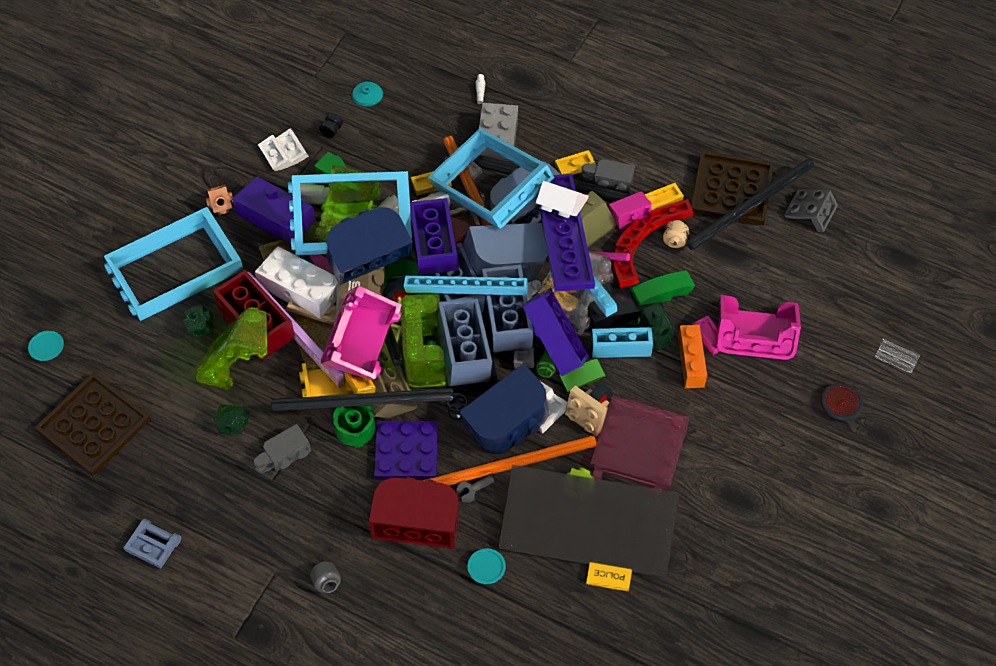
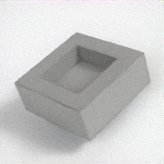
(524, 356)

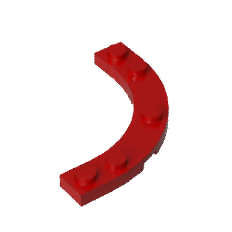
(639, 230)

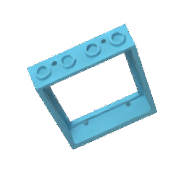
(515, 199)
(295, 204)
(161, 238)

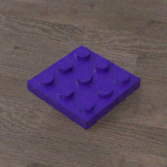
(406, 449)

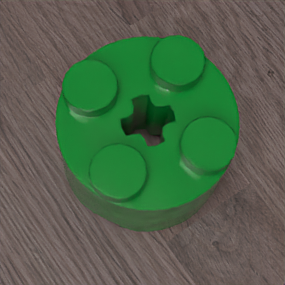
(354, 424)

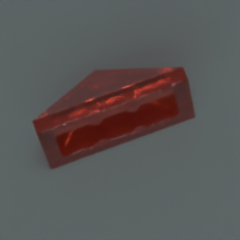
(460, 229)

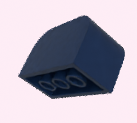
(367, 243)
(507, 412)

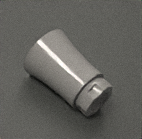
(314, 194)

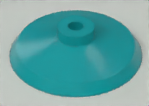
(367, 94)
(45, 345)
(486, 566)

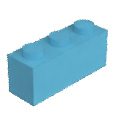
(621, 342)

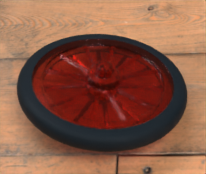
(841, 401)

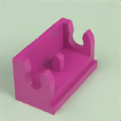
(630, 209)

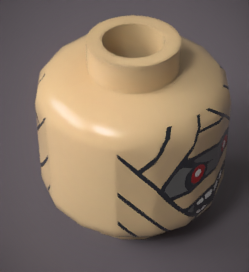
(676, 234)

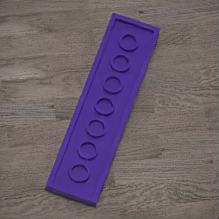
(567, 245)

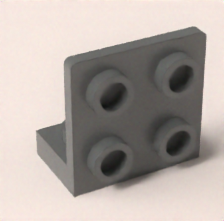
(813, 205)

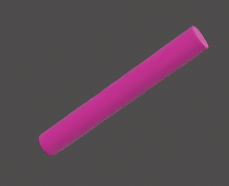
(615, 256)

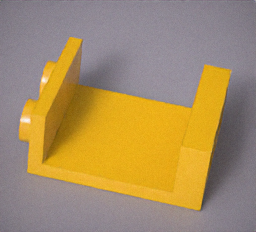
(319, 384)

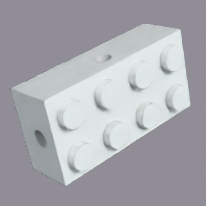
(298, 281)

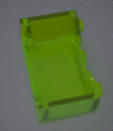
(345, 201)
(422, 363)

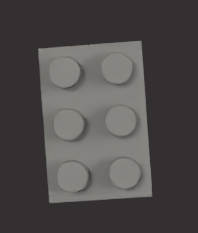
(501, 122)

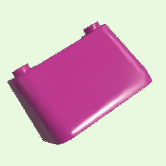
(757, 332)
(360, 333)

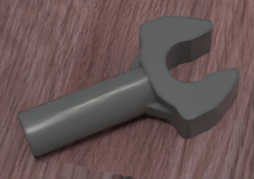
(472, 488)

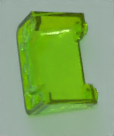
(239, 340)

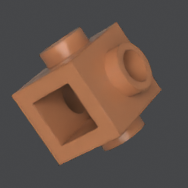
(219, 193)

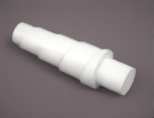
(480, 88)

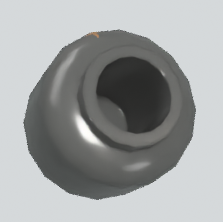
(325, 577)

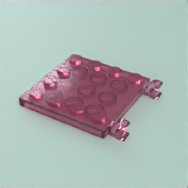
(639, 443)

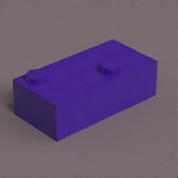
(269, 209)
(433, 236)
(555, 331)

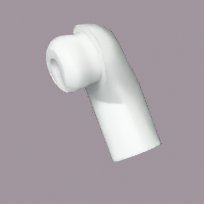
(533, 288)

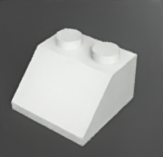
(561, 199)

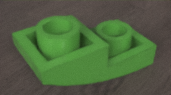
(586, 374)

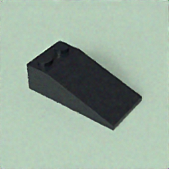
(626, 307)

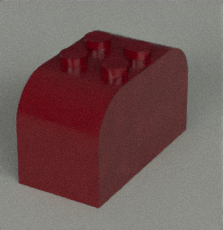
(243, 293)
(415, 512)

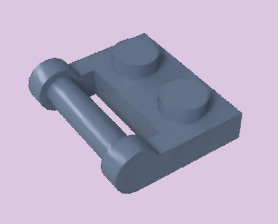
(150, 549)

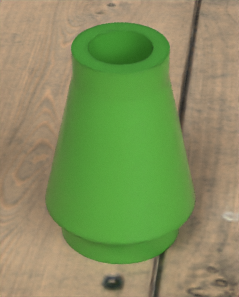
(546, 366)

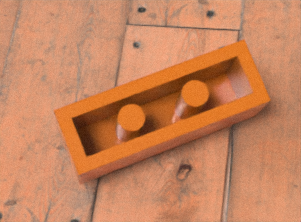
(692, 356)

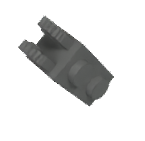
(610, 175)
(282, 450)

